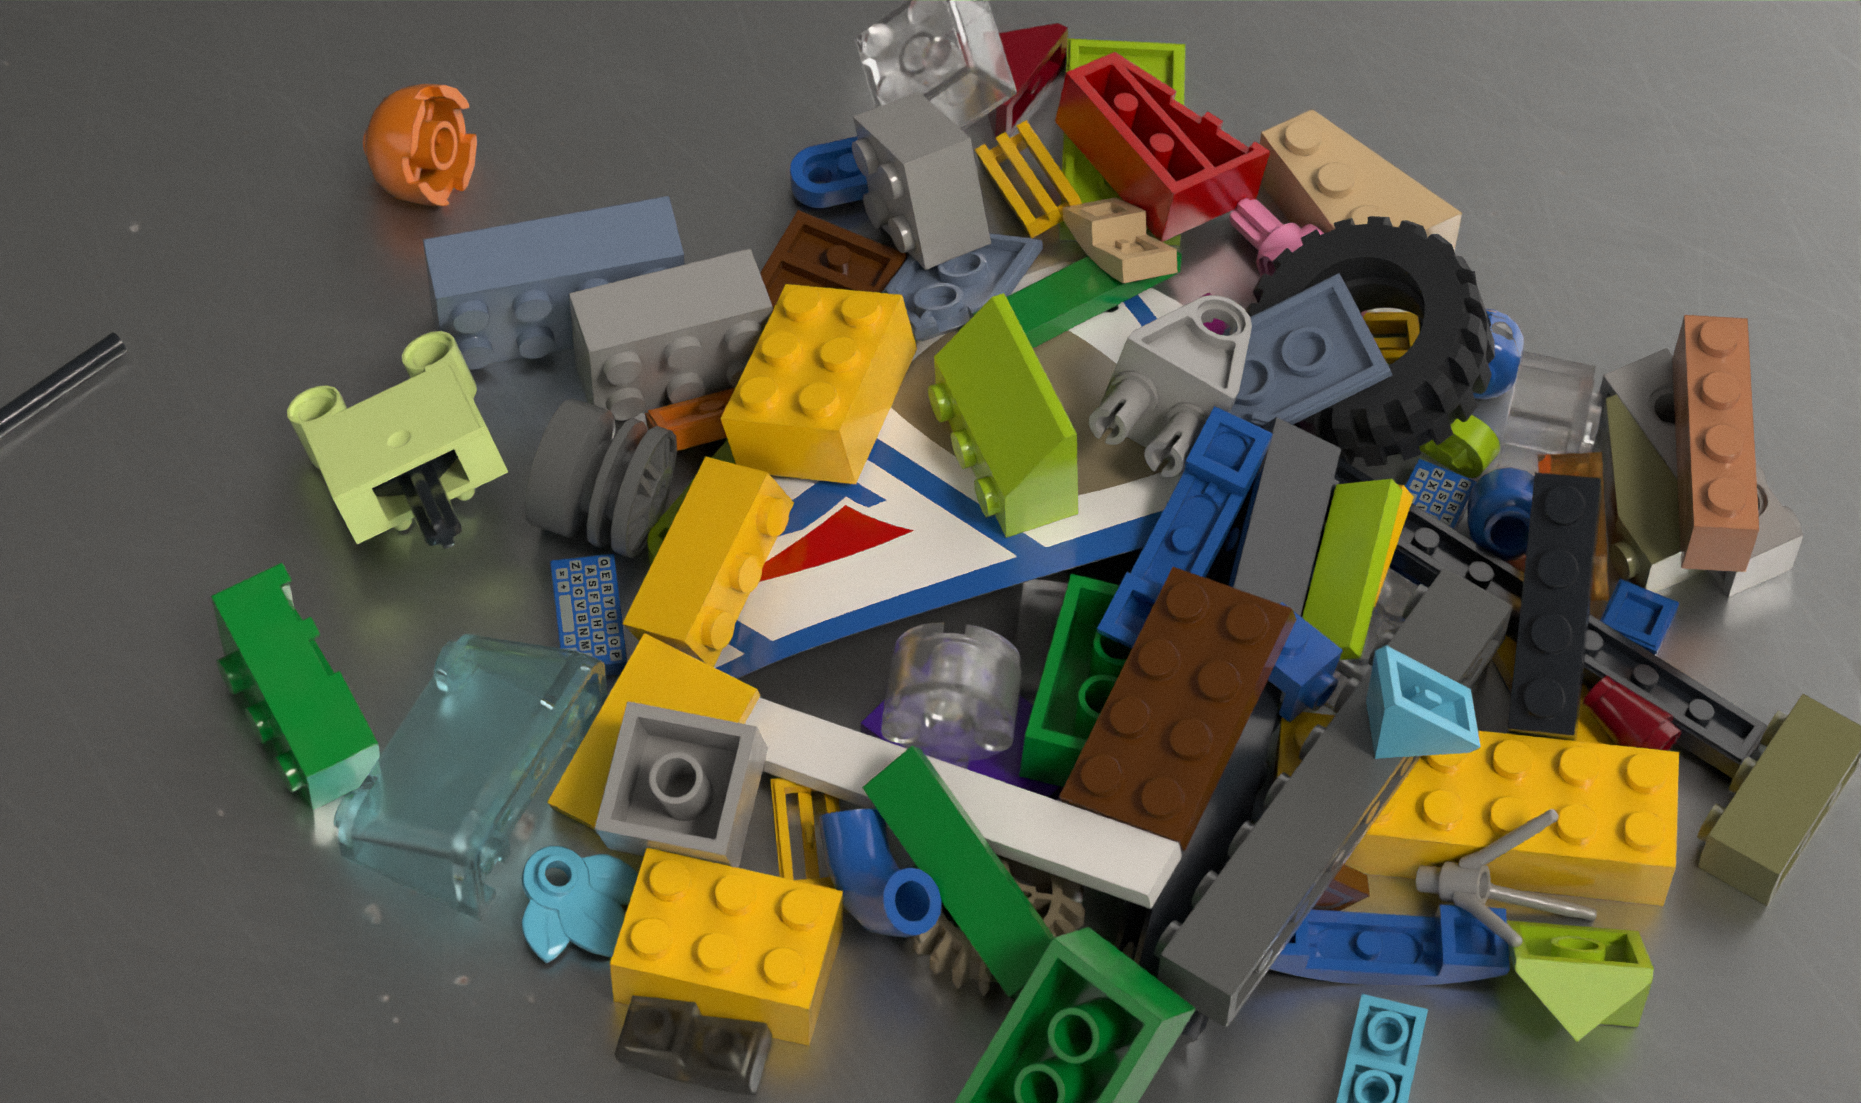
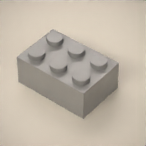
(668, 333)

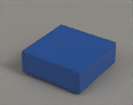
(1640, 615)

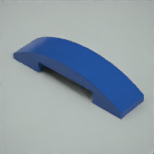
(1193, 520)
(1395, 948)

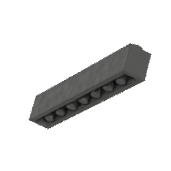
(1318, 812)

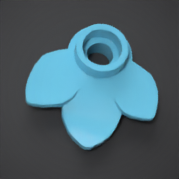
(582, 910)

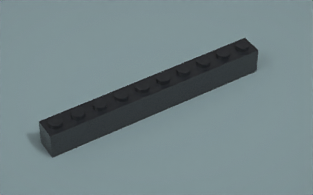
(1271, 557)

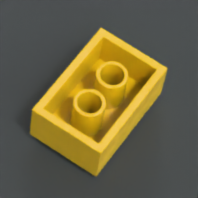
(820, 383)
(728, 942)

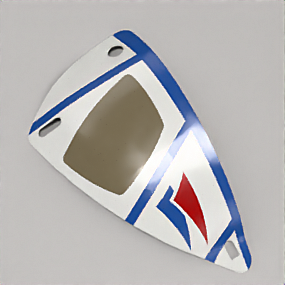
(913, 522)

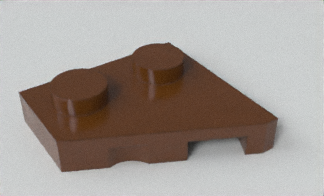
(828, 257)

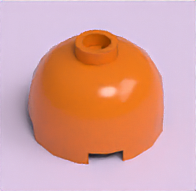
(421, 144)

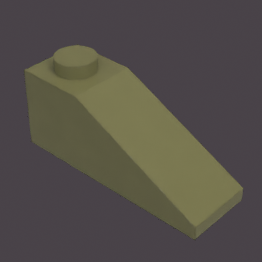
(1639, 503)

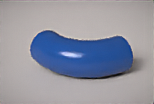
(872, 884)

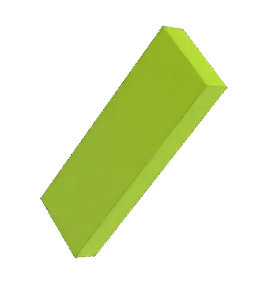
(1352, 562)

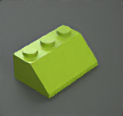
(1006, 421)

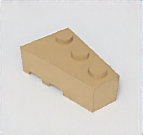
(1329, 176)

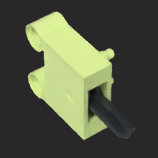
(404, 447)

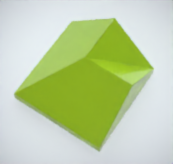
(1584, 973)

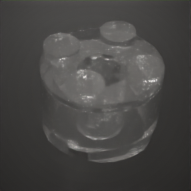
(952, 693)

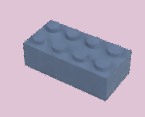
(511, 283)

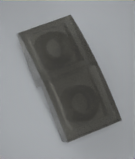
(691, 1048)

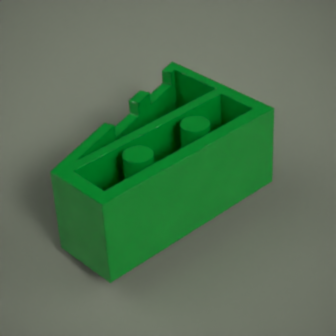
(292, 689)

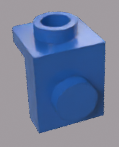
(1305, 669)

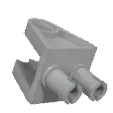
(1173, 379)

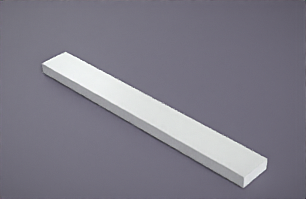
(1011, 819)

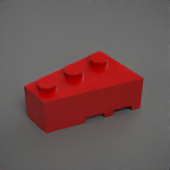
(1155, 147)

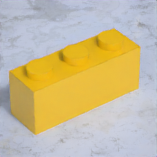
(710, 559)

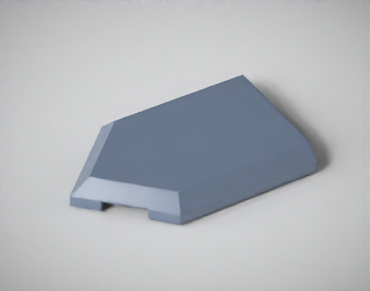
(951, 292)
(1307, 356)

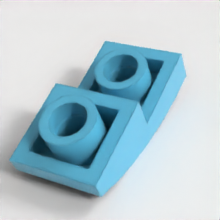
(1382, 1052)

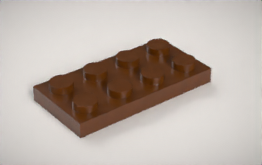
(1179, 706)

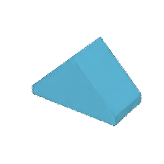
(1417, 709)

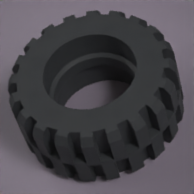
(1443, 366)

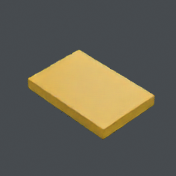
(653, 677)

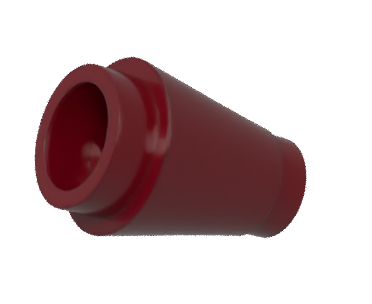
(1630, 717)

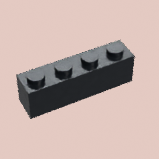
(1555, 606)

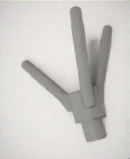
(1470, 884)

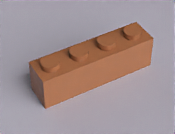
(1715, 444)

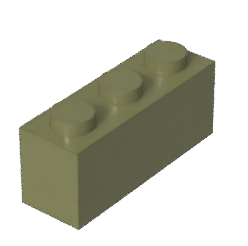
(1780, 798)

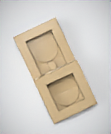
(1117, 240)

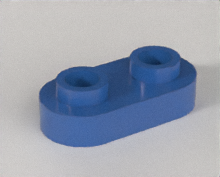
(830, 164)

